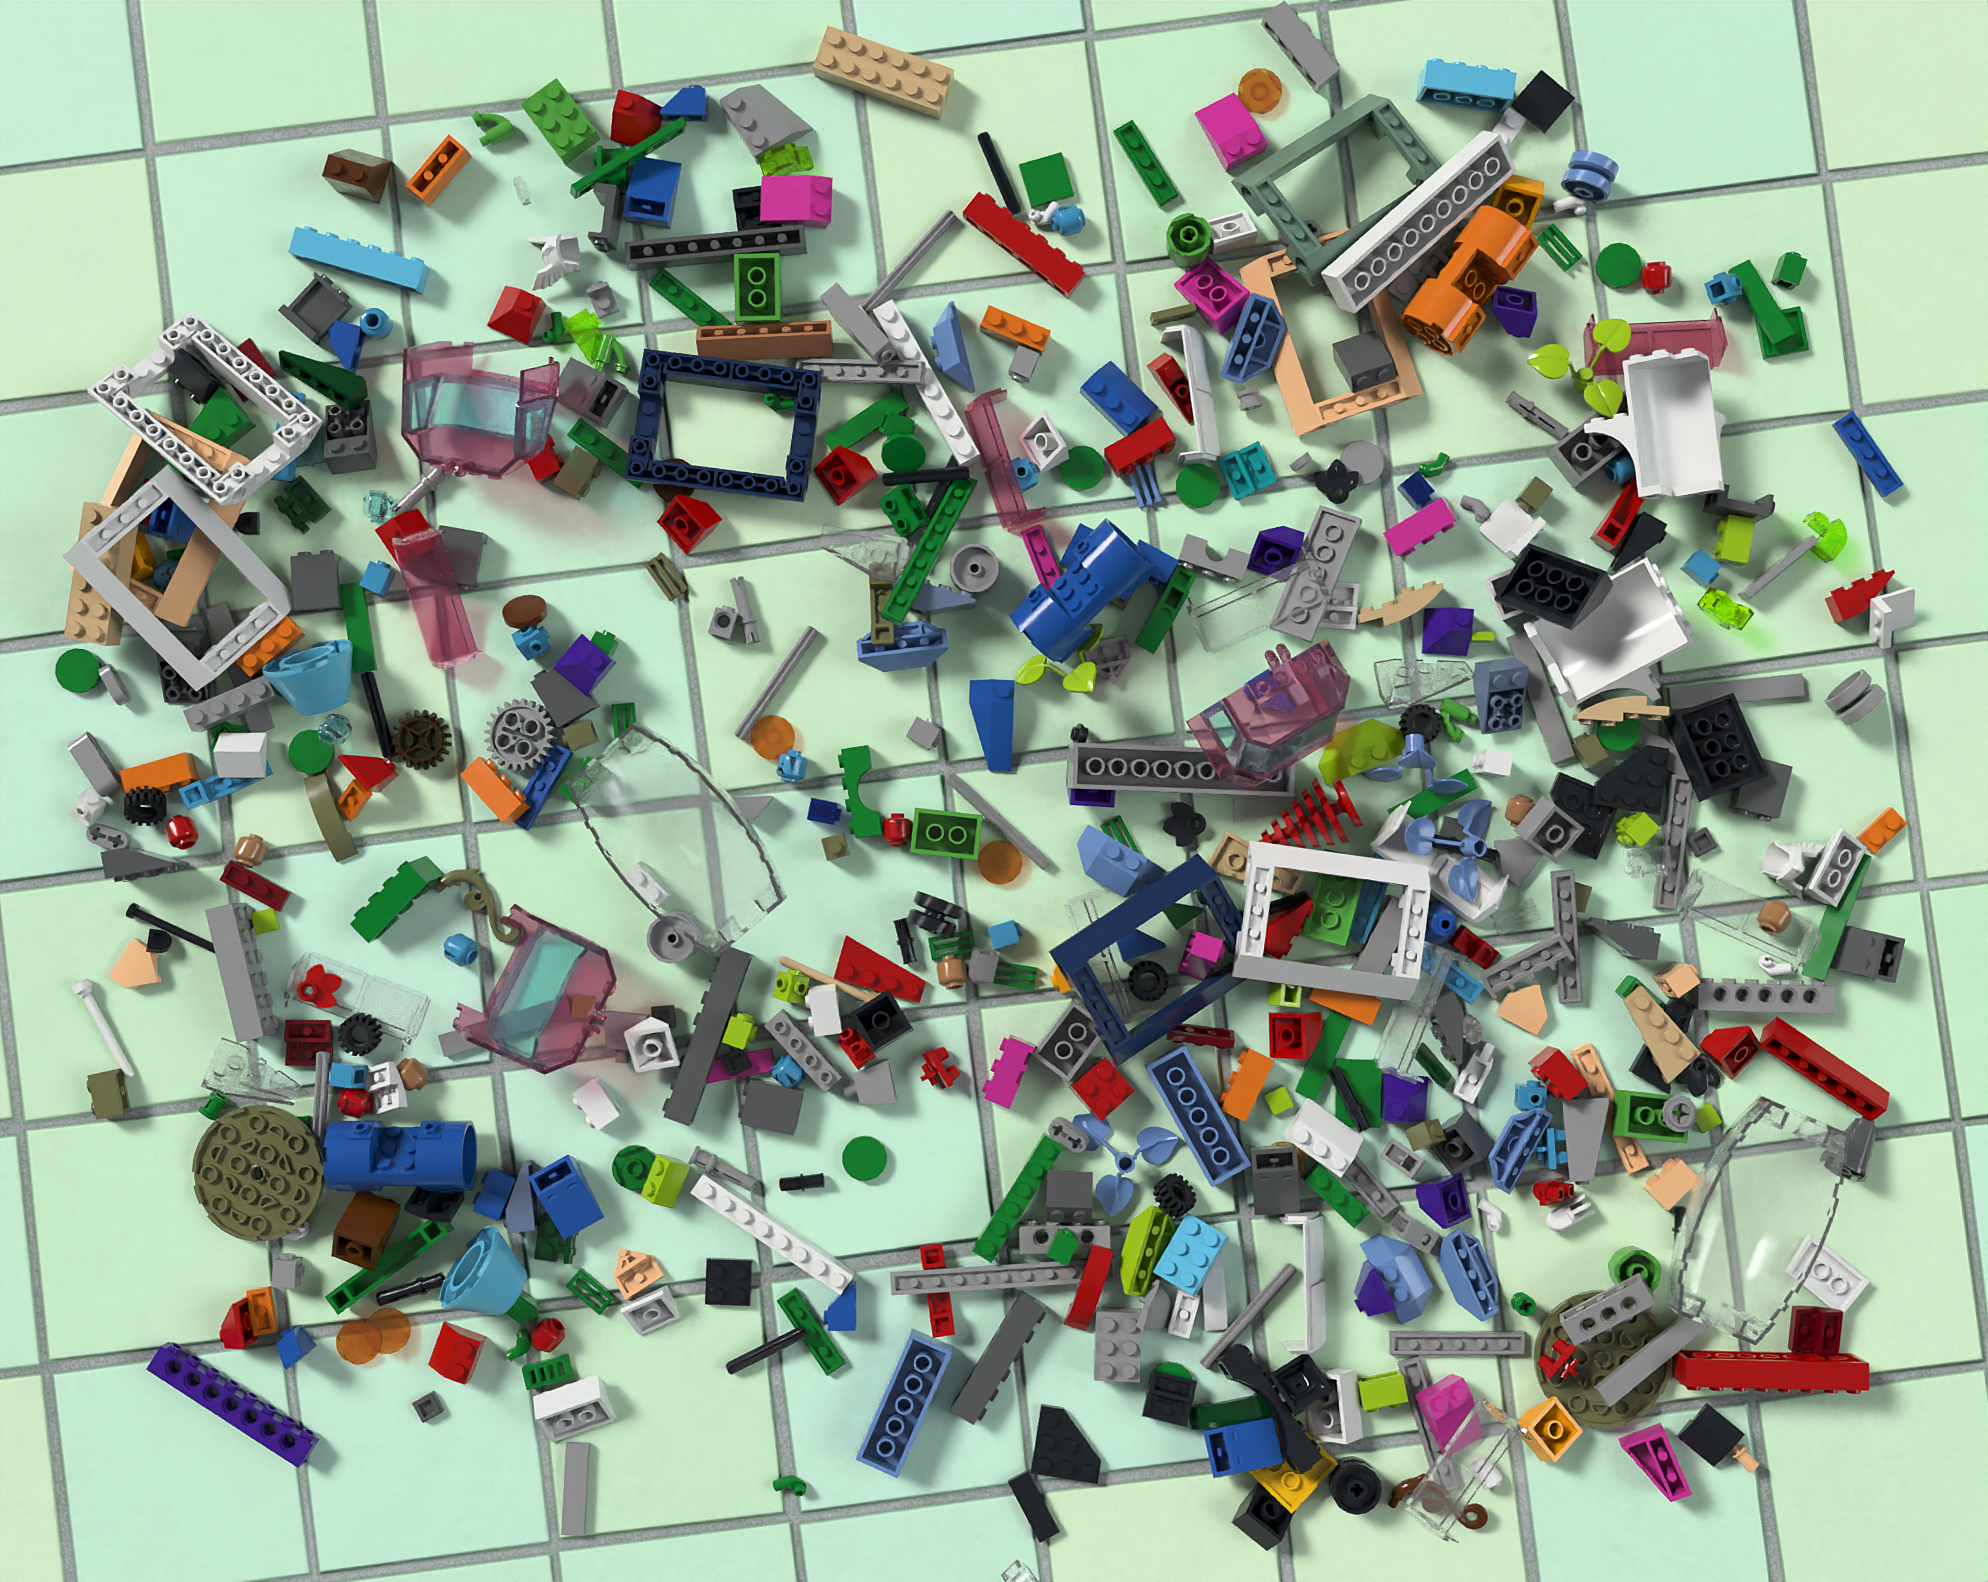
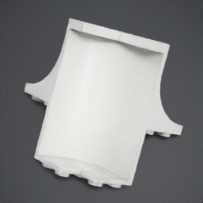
(1669, 425)
(1617, 639)

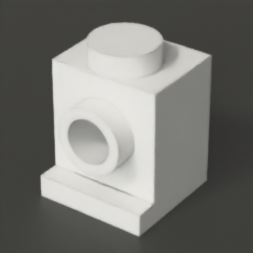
(88, 808)

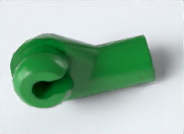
(556, 331)
(778, 404)
(522, 1345)
(792, 1482)

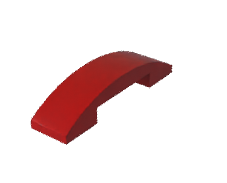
(1089, 1287)
(939, 1303)

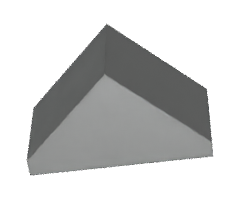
(753, 805)
(1402, 1158)

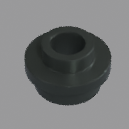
(1079, 734)

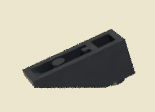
(1642, 536)

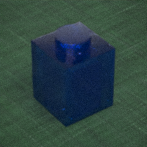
(1416, 490)
(824, 811)

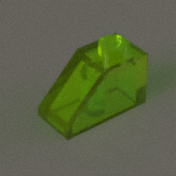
(585, 332)

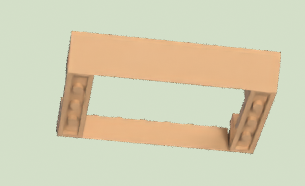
(1303, 413)
(200, 554)

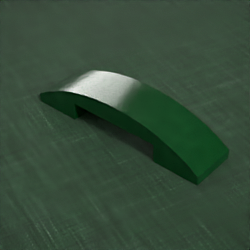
(1228, 1412)

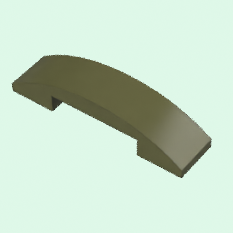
(881, 630)
(329, 817)

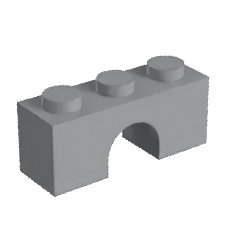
(1194, 556)

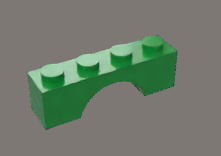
(856, 763)

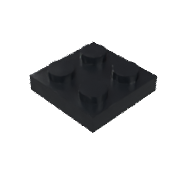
(728, 1281)

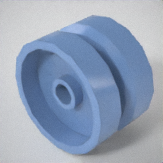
(1590, 176)

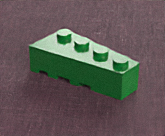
(220, 422)
(395, 898)

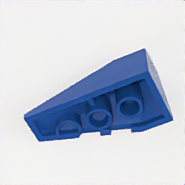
(993, 715)

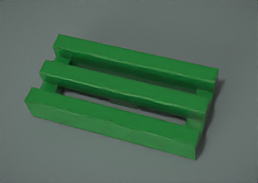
(1565, 242)
(623, 706)
(1111, 823)
(963, 933)
(1016, 984)
(594, 1283)

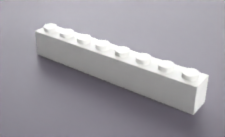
(931, 392)
(773, 1232)

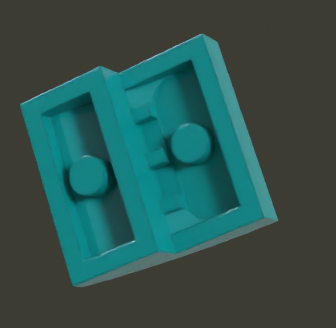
(1247, 470)

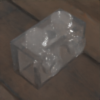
(1647, 861)

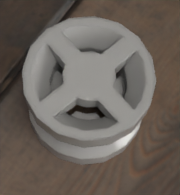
(1249, 399)

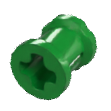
(213, 1106)
(1516, 1301)

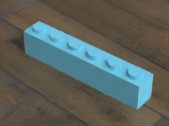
(359, 260)

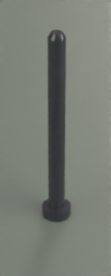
(134, 911)

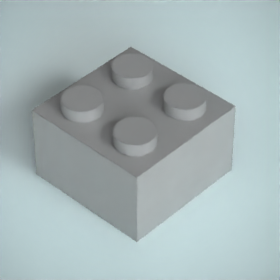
(1549, 829)

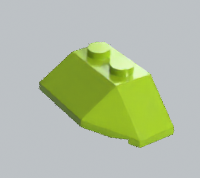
(1360, 749)
(1143, 1248)

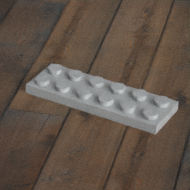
(1330, 544)

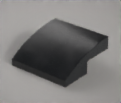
(1543, 101)
(748, 209)
(434, 1205)
(1169, 1398)
(1710, 1435)

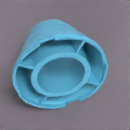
(313, 678)
(485, 1277)

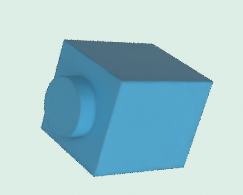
(1701, 568)
(378, 577)
(1004, 934)
(348, 1075)

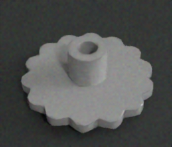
(1471, 1030)

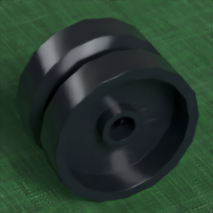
(934, 916)
(1355, 1499)

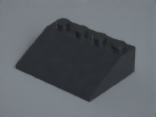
(1554, 587)
(1716, 747)

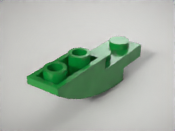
(1165, 609)

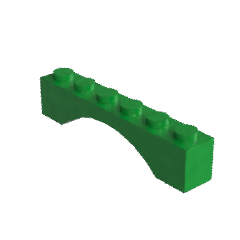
(1017, 1198)
(389, 1264)

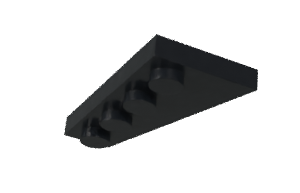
(1644, 1066)

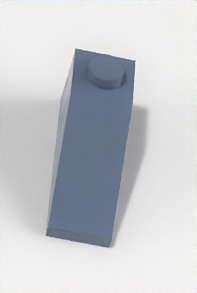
(522, 1207)

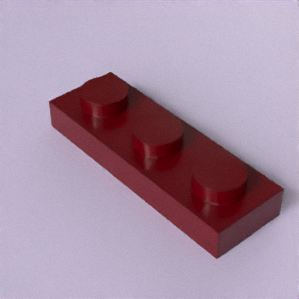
(255, 885)
(1202, 1036)

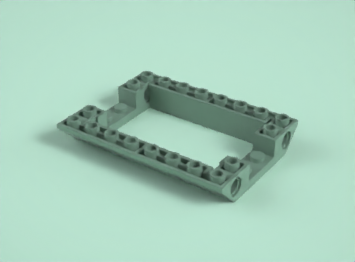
(1263, 196)

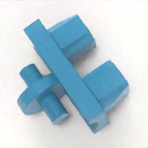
(1551, 1157)

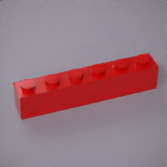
(1023, 244)
(1824, 1069)

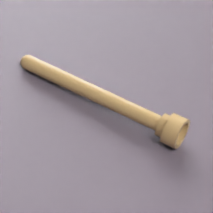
(825, 979)

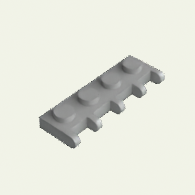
(1525, 964)

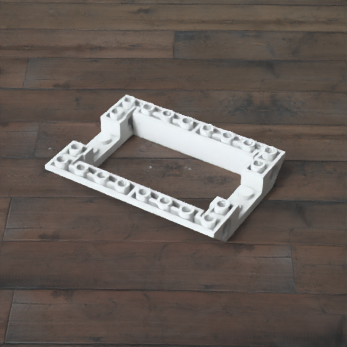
(195, 336)
(169, 484)
(1250, 940)

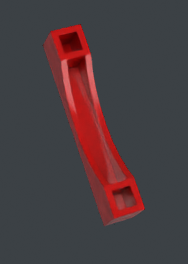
(1618, 517)

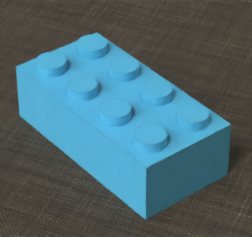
(1466, 86)

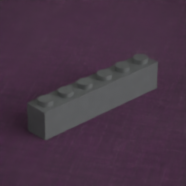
(997, 1358)

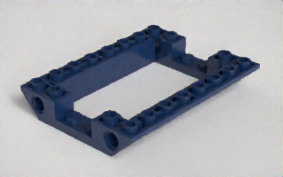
(728, 374)
(1074, 953)

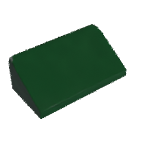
(1432, 1065)

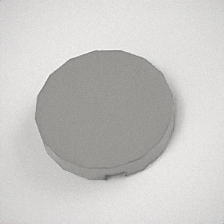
(1365, 459)

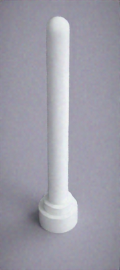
(84, 990)

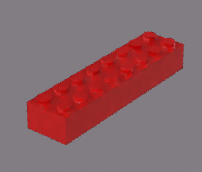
(1770, 1371)

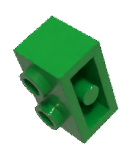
(904, 510)

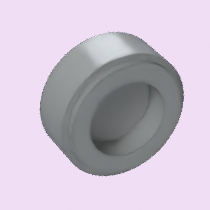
(1300, 462)

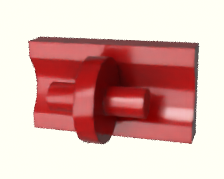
(855, 1047)
(935, 1071)
(1552, 1191)
(1552, 1367)

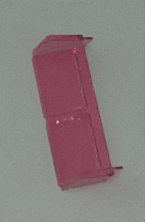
(1672, 336)
(996, 459)
(435, 597)

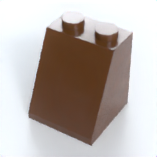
(357, 174)
(365, 1230)

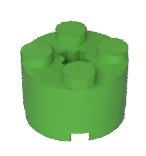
(1196, 231)
(1628, 1258)

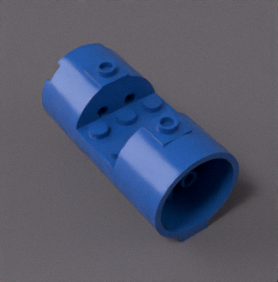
(1059, 615)
(376, 1156)

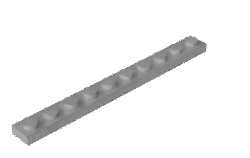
(991, 1277)

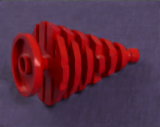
(1317, 817)

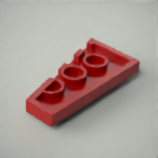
(873, 971)

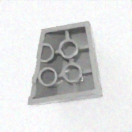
(762, 119)

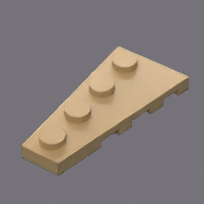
(1231, 860)
(1665, 1040)

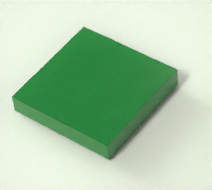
(1046, 180)
(1795, 344)

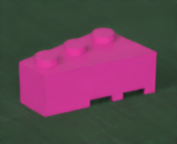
(1421, 527)
(1200, 955)
(1008, 1070)
(1657, 1459)

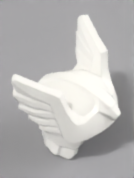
(560, 256)
(1786, 863)

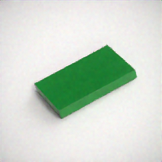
(1366, 1085)

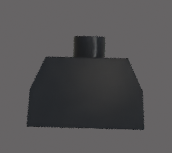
(1300, 1383)

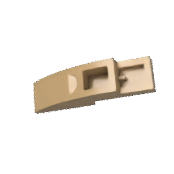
(1407, 604)
(1612, 711)

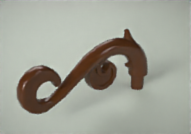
(1406, 1486)

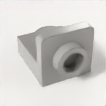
(602, 299)

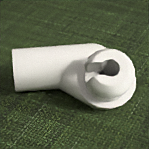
(1572, 203)
(1043, 217)
(1772, 968)
(1494, 1215)

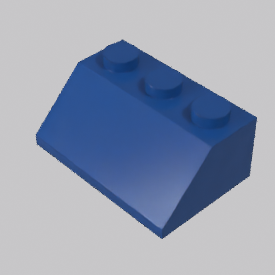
(1117, 399)

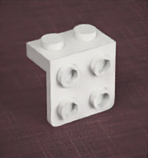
(1511, 528)
(1889, 614)

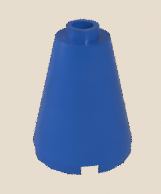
(1440, 923)

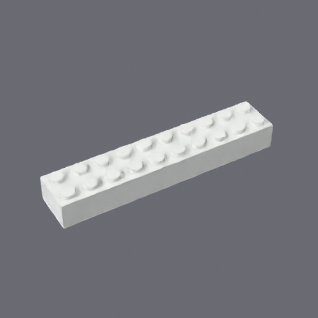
(1419, 221)

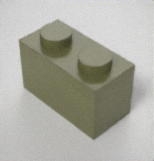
(578, 473)
(108, 1094)

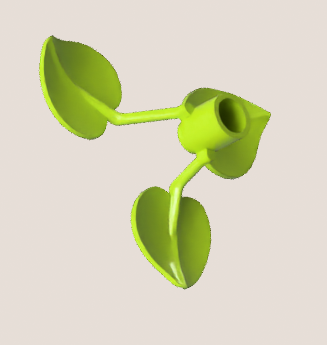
(1602, 397)
(1079, 680)

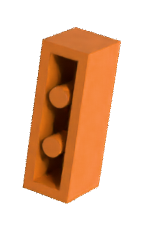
(438, 170)
(1014, 330)
(270, 646)
(162, 773)
(495, 790)
(1354, 1005)
(1245, 1084)

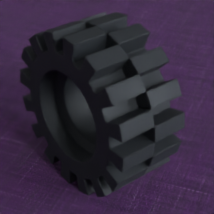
(1425, 711)
(136, 813)
(1134, 984)
(349, 1041)
(1174, 1195)

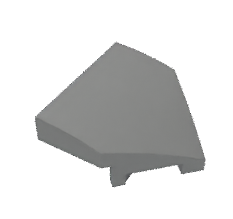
(1110, 657)
(1516, 859)
(1156, 1308)

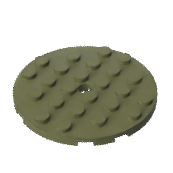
(290, 1166)
(1619, 1344)

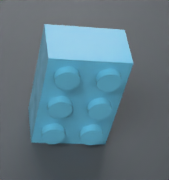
(1191, 1255)

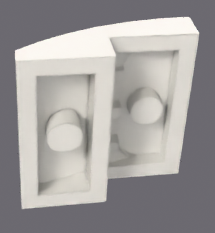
(1342, 606)
(386, 1088)

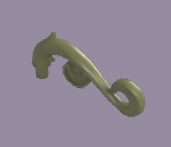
(487, 899)

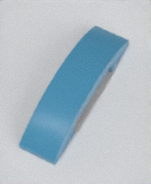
(215, 788)

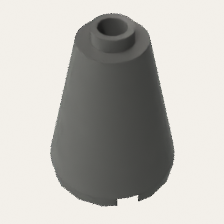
(1860, 1148)

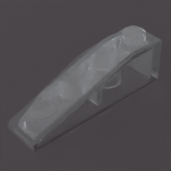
(872, 553)
(1409, 683)
(243, 1075)

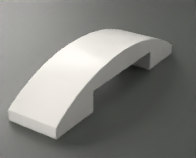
(1215, 1298)

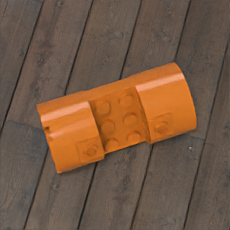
(1485, 255)

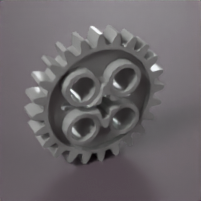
(513, 754)

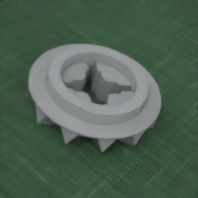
(1686, 1106)

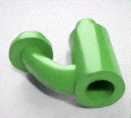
(496, 134)
(603, 354)
(1457, 711)

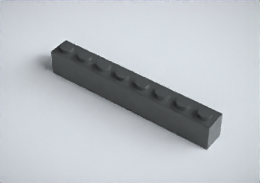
(714, 247)
(707, 1036)

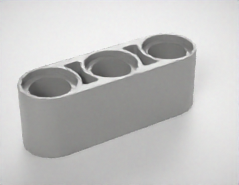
(95, 764)

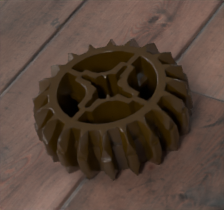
(428, 733)

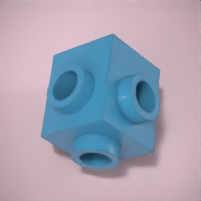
(1724, 288)
(1029, 469)
(531, 641)
(1524, 1092)

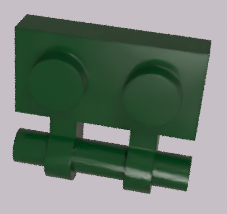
(306, 499)
(548, 1242)

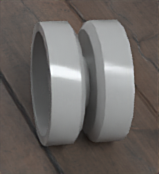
(974, 555)
(1855, 697)
(664, 948)

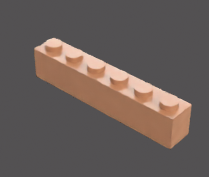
(766, 340)

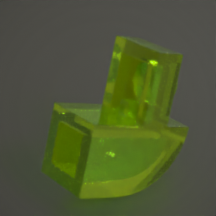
(785, 159)
(1832, 535)
(1723, 610)

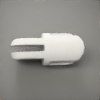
(1563, 1216)

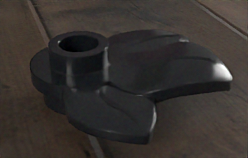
(1336, 479)
(1180, 824)
(1699, 1078)

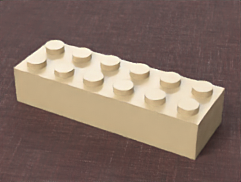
(883, 72)
(88, 613)

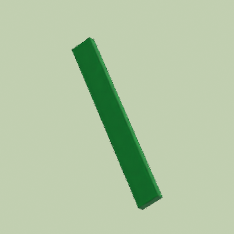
(928, 551)

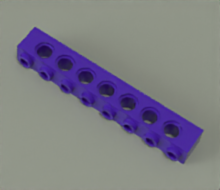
(239, 1417)

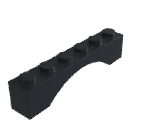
(1296, 1446)

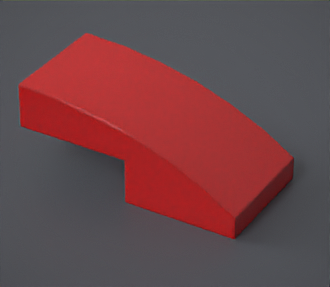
(1473, 947)

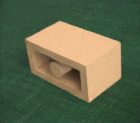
(1677, 979)
(1670, 1183)

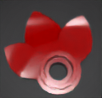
(322, 985)

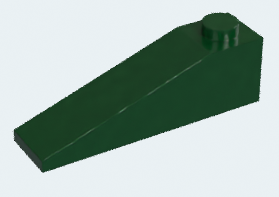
(331, 381)

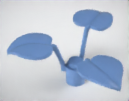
(1416, 757)
(1474, 819)
(1154, 1143)

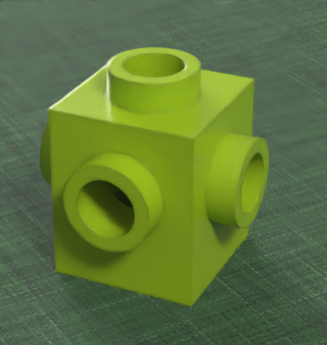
(791, 986)

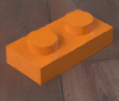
(353, 800)
(1881, 830)
(262, 1310)

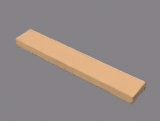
(1599, 1085)

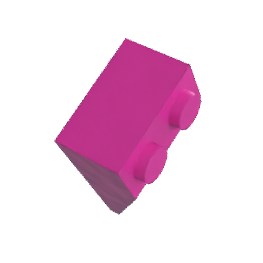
(1231, 131)
(796, 200)
(1215, 294)
(1445, 1407)

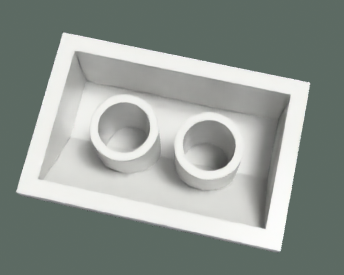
(1835, 868)
(1323, 1137)
(573, 1408)
(1338, 1415)

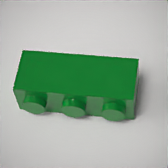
(1335, 1195)

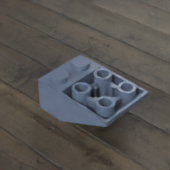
(941, 599)
(1500, 694)

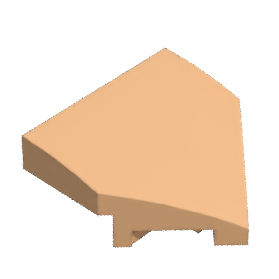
(136, 967)
(1525, 1008)
(636, 1272)

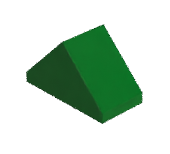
(1181, 914)

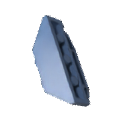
(1253, 339)
(951, 349)
(914, 647)
(1115, 863)
(1516, 1146)
(1400, 1274)
(1469, 1274)

